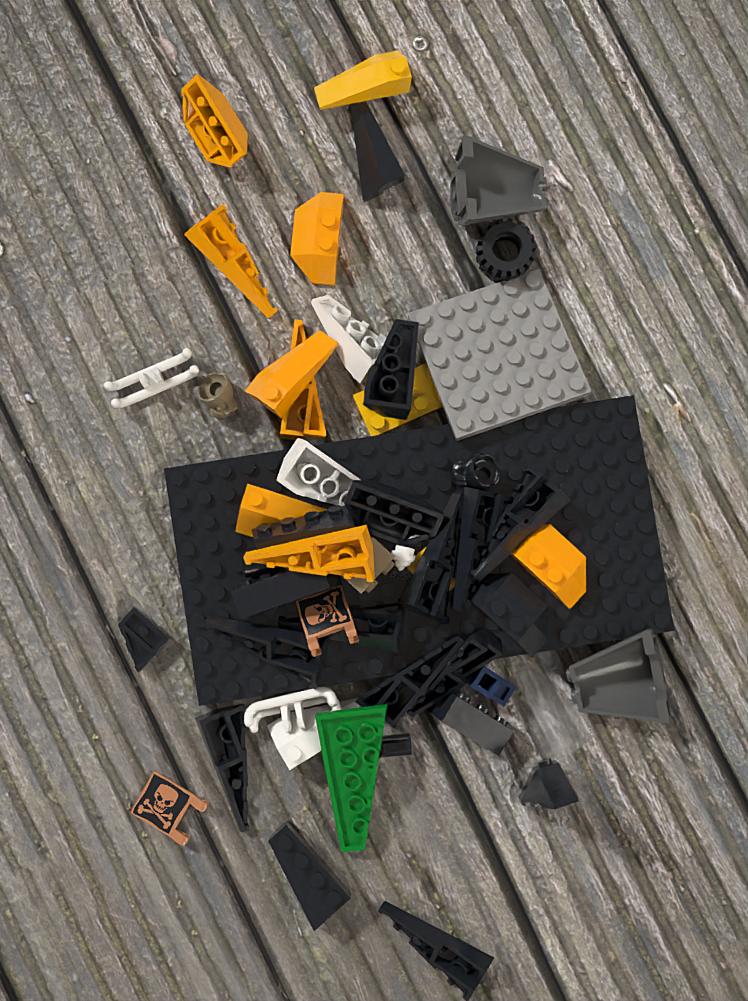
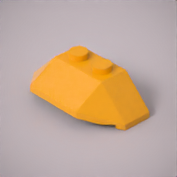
(213, 123)
(318, 237)
(554, 564)

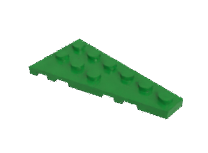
(351, 759)

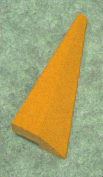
(220, 244)
(337, 553)

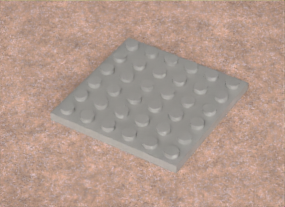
(499, 354)

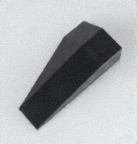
(391, 379)
(547, 787)

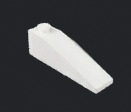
(357, 344)
(314, 474)
(301, 743)

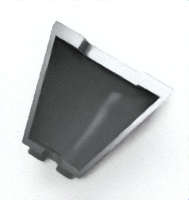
(494, 184)
(623, 681)

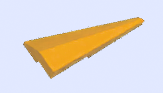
(304, 416)

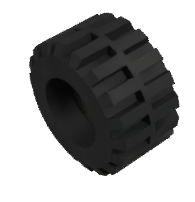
(511, 232)

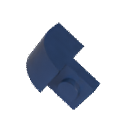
(491, 685)

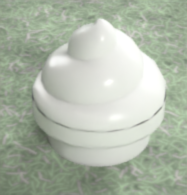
(403, 556)

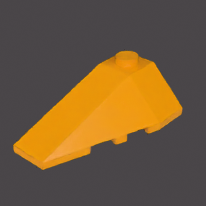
(289, 375)

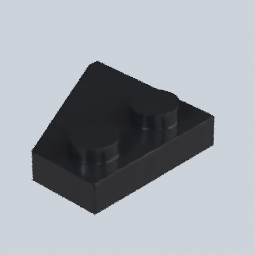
(141, 637)

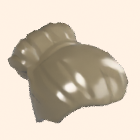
(218, 395)

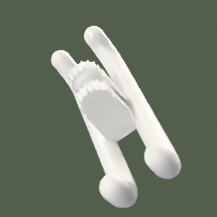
(152, 380)
(287, 703)

